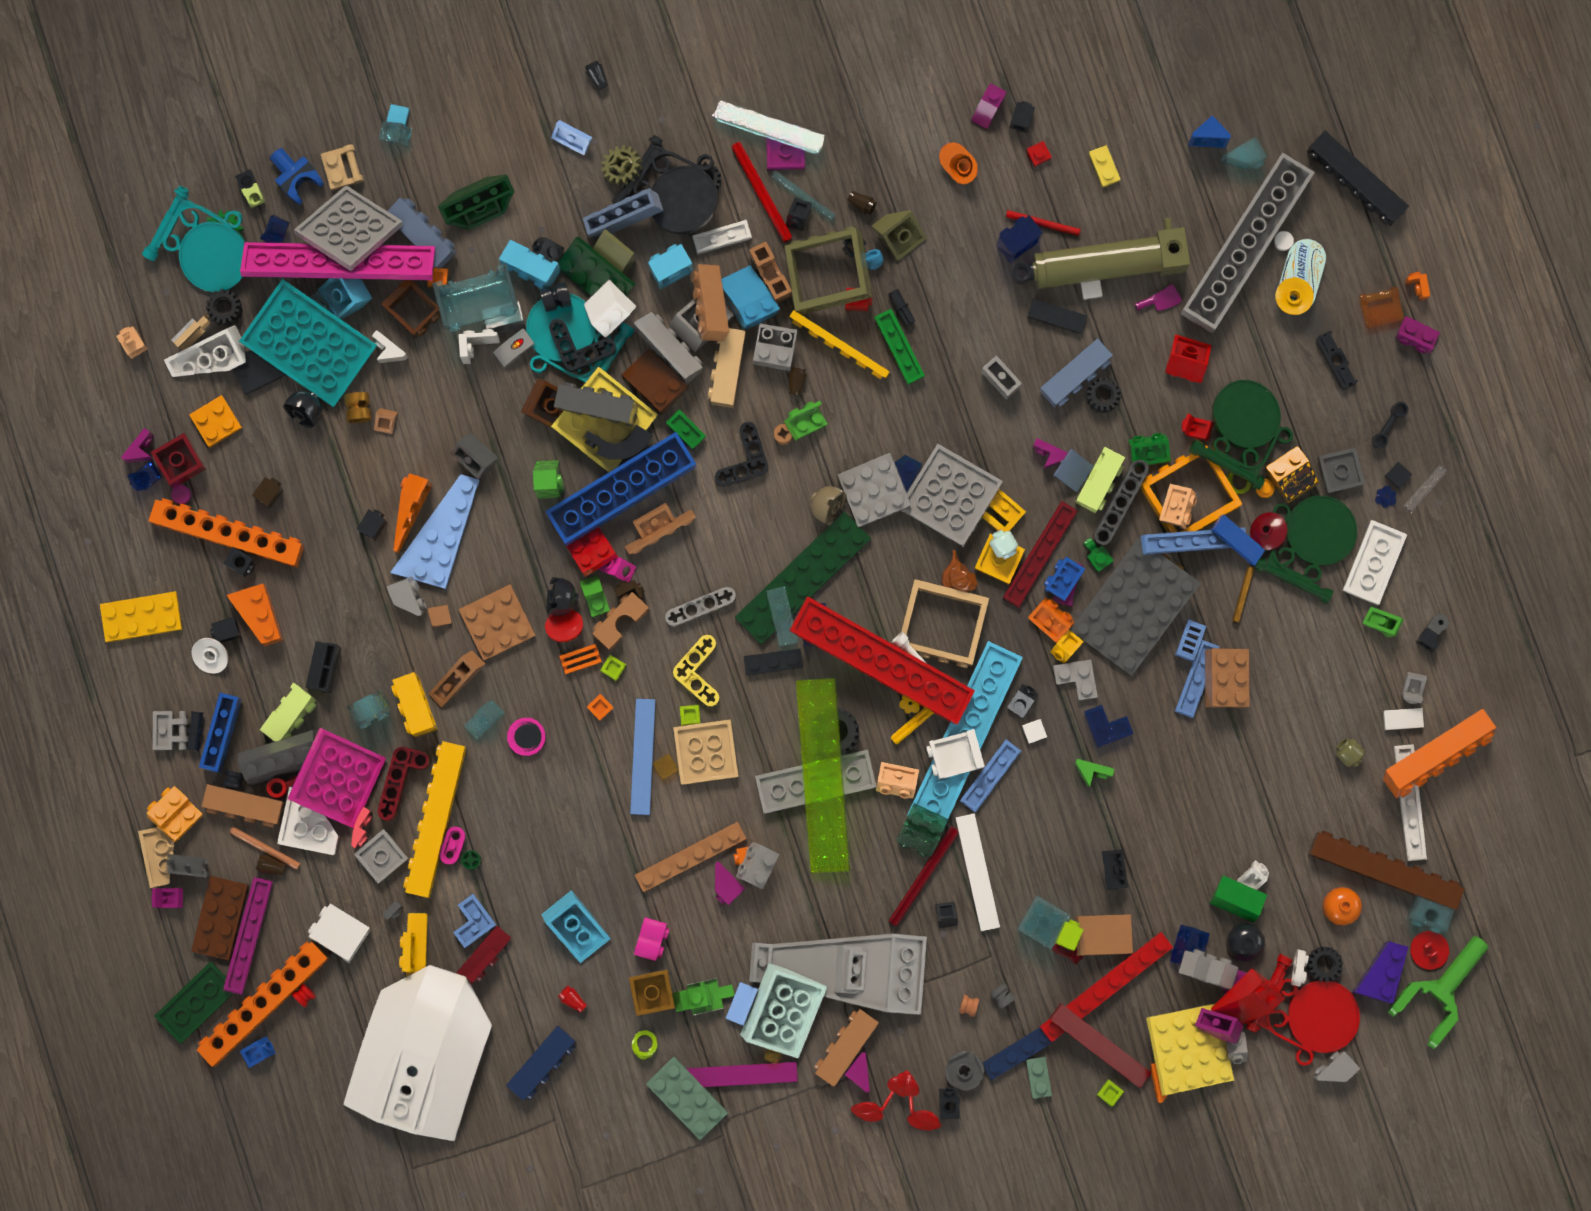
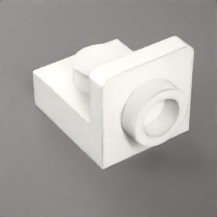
(1255, 875)

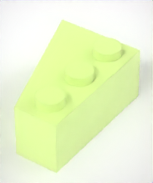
(1100, 480)
(289, 714)

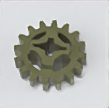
(620, 165)

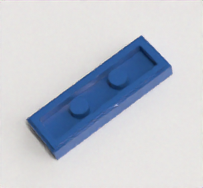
(1238, 539)

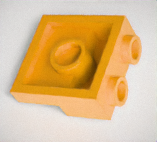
(173, 813)

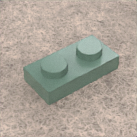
(1038, 1077)

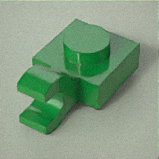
(1099, 556)

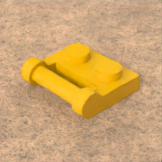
(1006, 509)

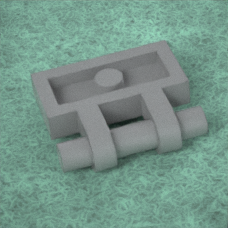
(163, 730)

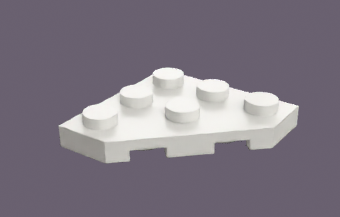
(307, 829)

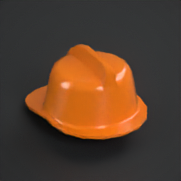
(958, 163)

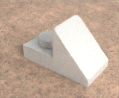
(391, 352)

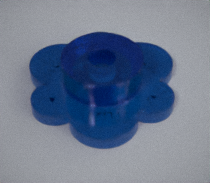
(1381, 499)

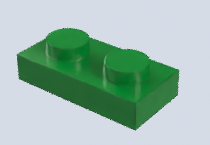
(686, 429)

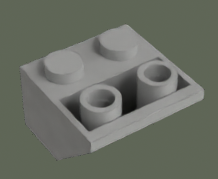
(775, 347)

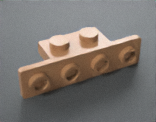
(656, 525)

